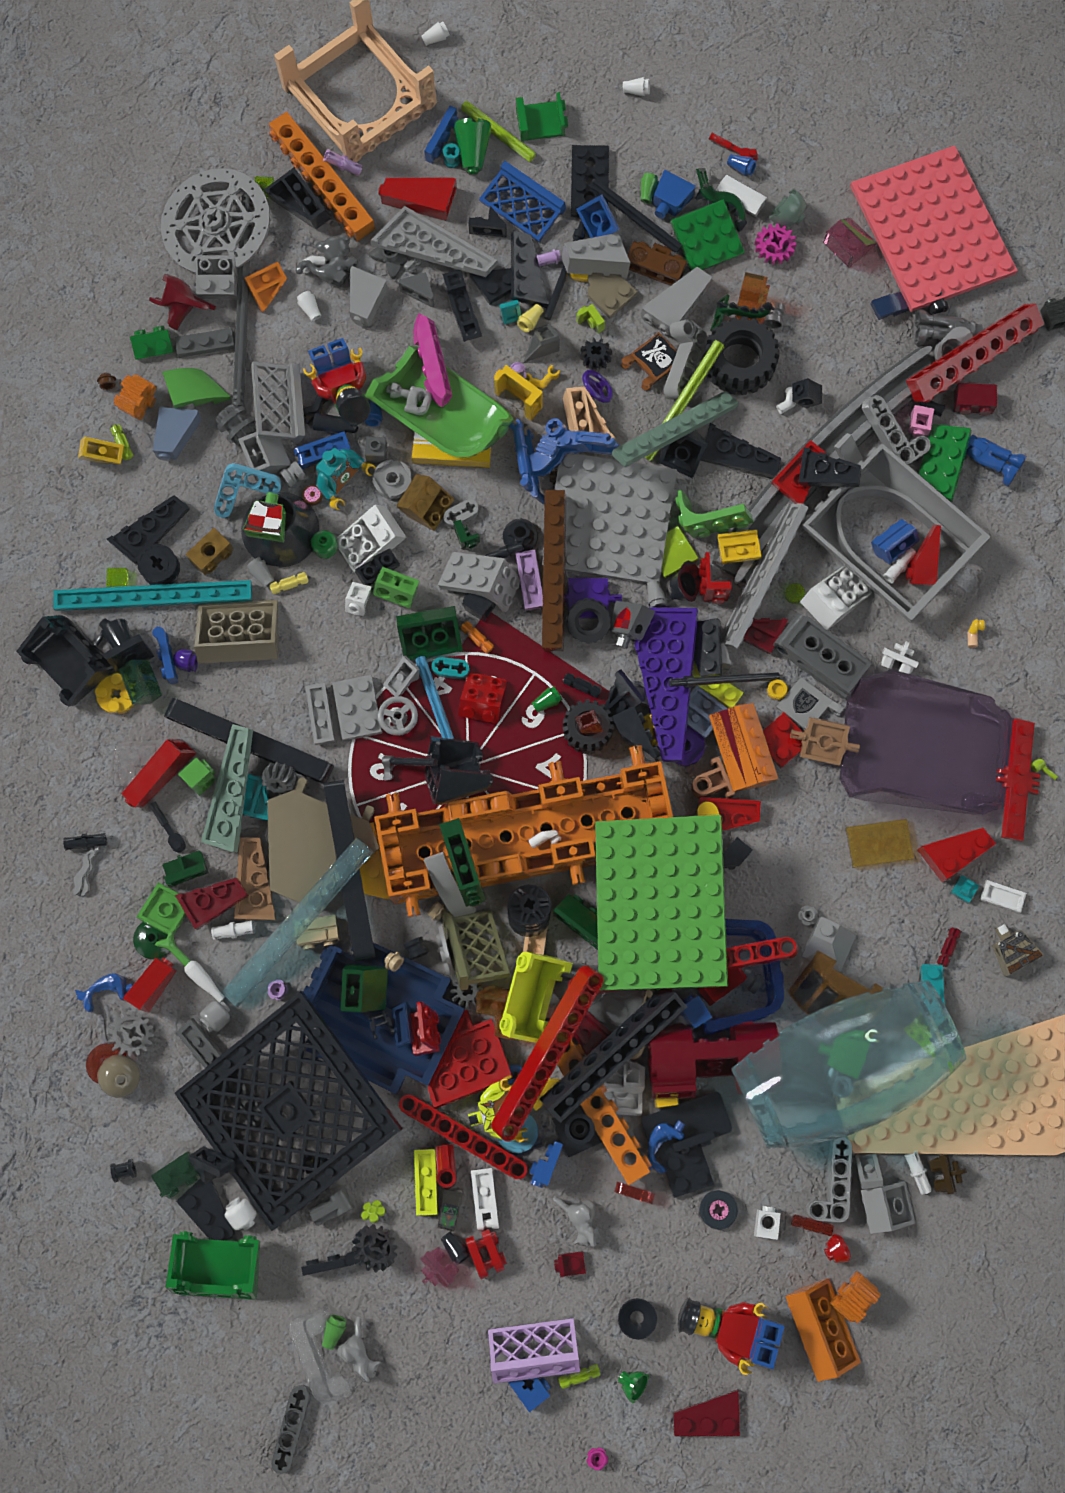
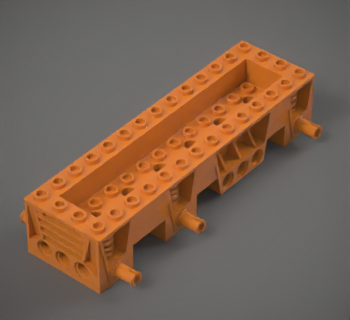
(486, 817)

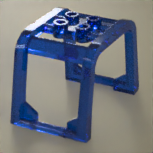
(772, 972)

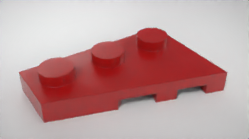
(788, 479)
(735, 811)

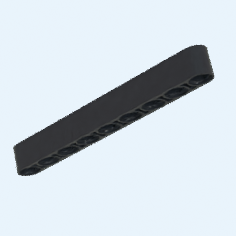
(261, 745)
(353, 890)

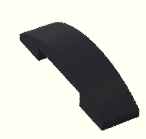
(461, 305)

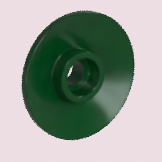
(144, 946)

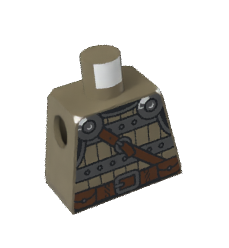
(1014, 950)

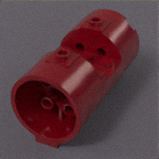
(677, 1061)

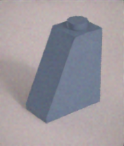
(174, 431)

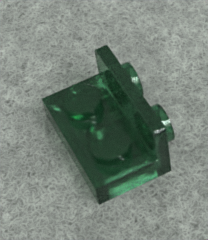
(175, 1175)

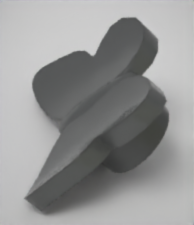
(392, 259)

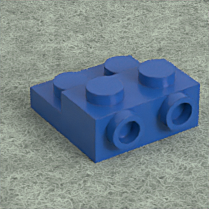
(543, 1169)

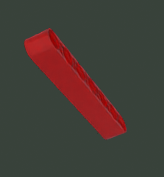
(452, 1135)

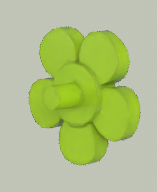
(372, 1211)

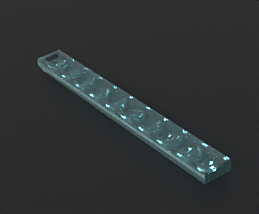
(297, 922)

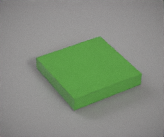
(162, 910)

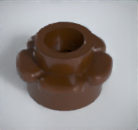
(106, 381)

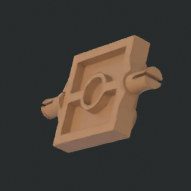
(824, 741)

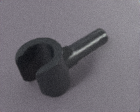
(100, 637)

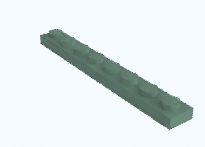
(674, 429)

